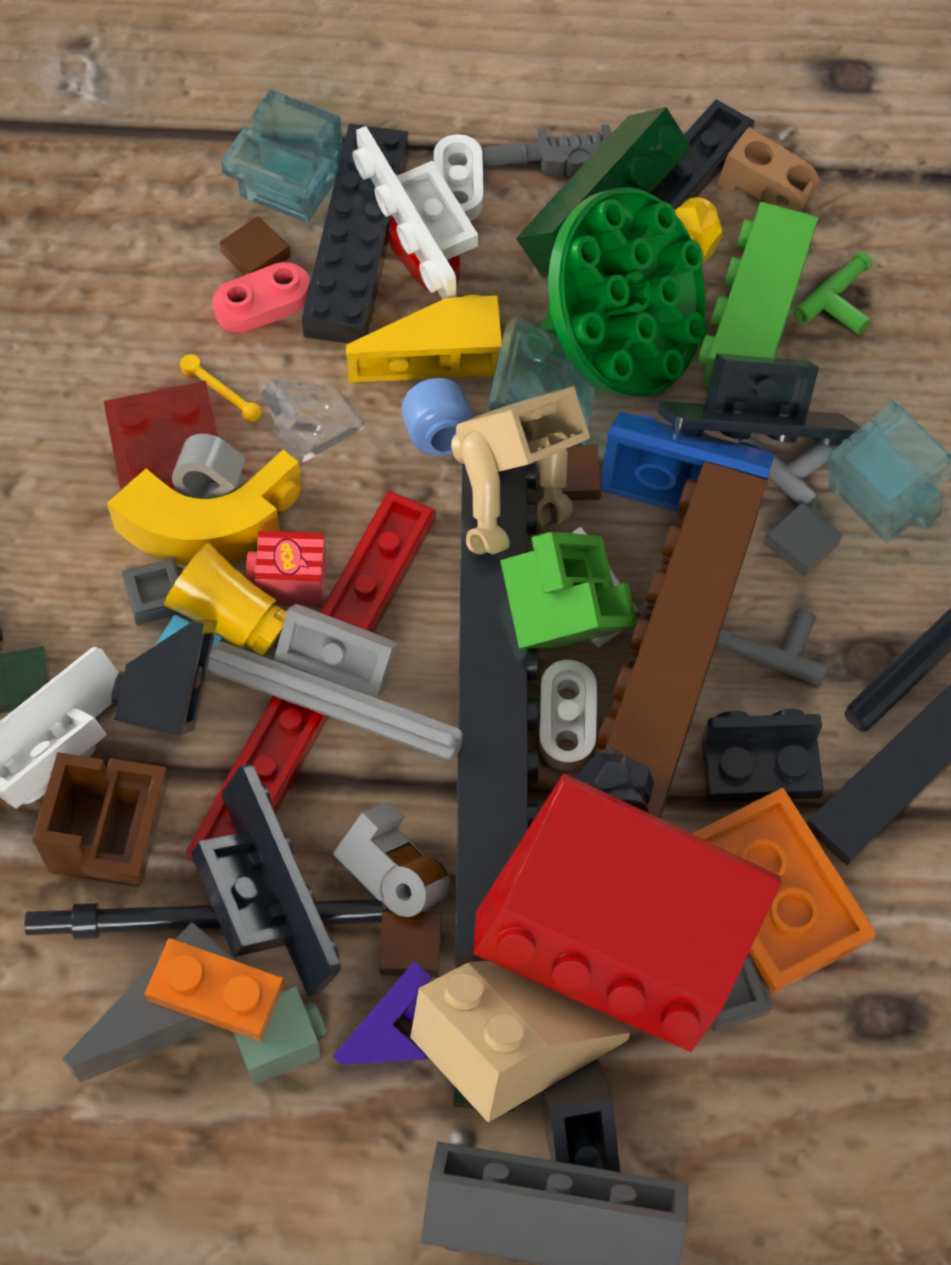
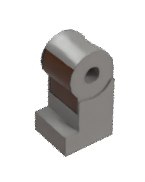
(391, 864)

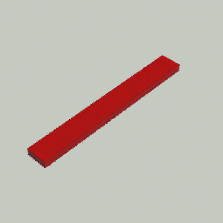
(358, 598)

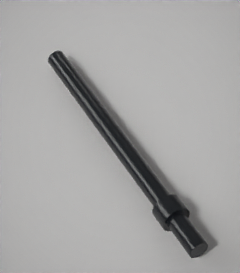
(88, 920)

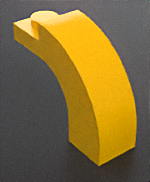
(179, 526)

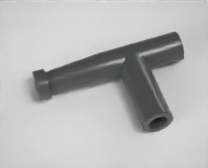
(788, 658)

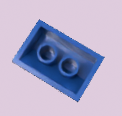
(653, 461)

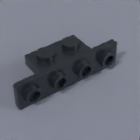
(759, 398)
(260, 887)

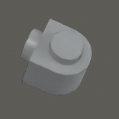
(208, 468)

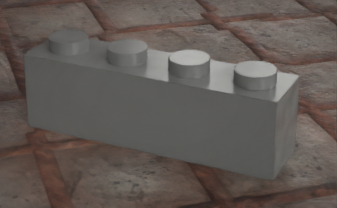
(551, 1210)

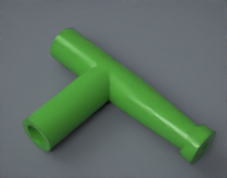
(828, 297)

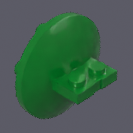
(626, 292)

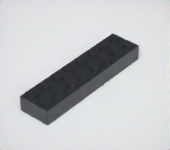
(351, 246)

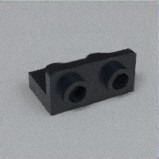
(762, 754)

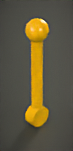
(191, 366)

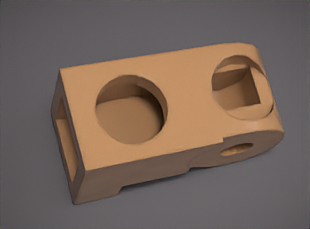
(768, 172)

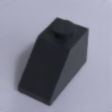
(166, 681)
(581, 1120)

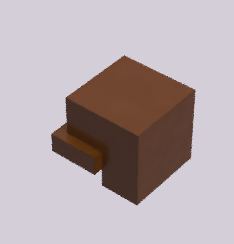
(100, 818)

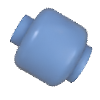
(432, 414)

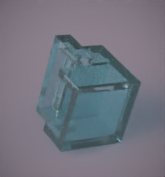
(287, 156)
(891, 472)

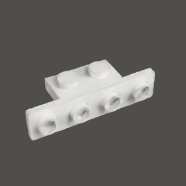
(425, 211)
(54, 721)

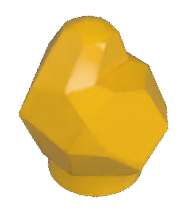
(702, 224)

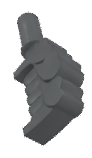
(555, 156)

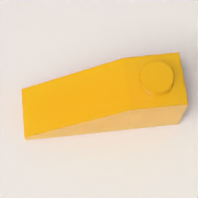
(440, 341)

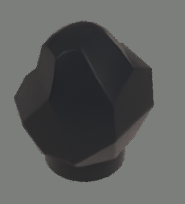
(619, 777)

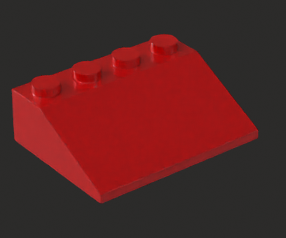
(625, 913)

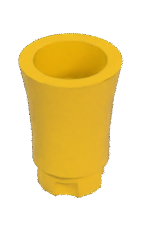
(220, 593)

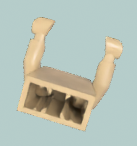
(512, 438)

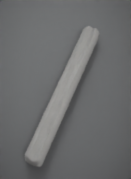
(336, 701)

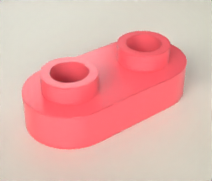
(263, 295)

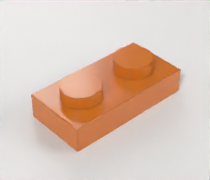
(214, 989)

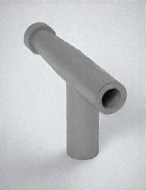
(790, 475)

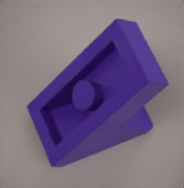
(376, 1036)

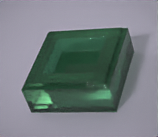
(22, 676)

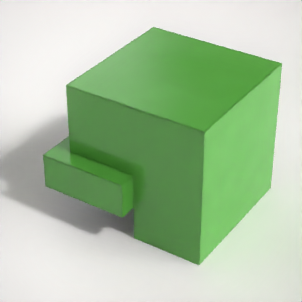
(565, 592)

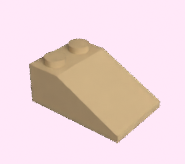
(506, 1034)

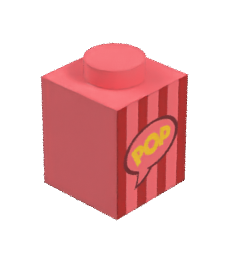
(289, 567)

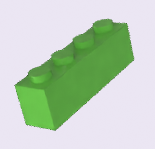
(761, 285)

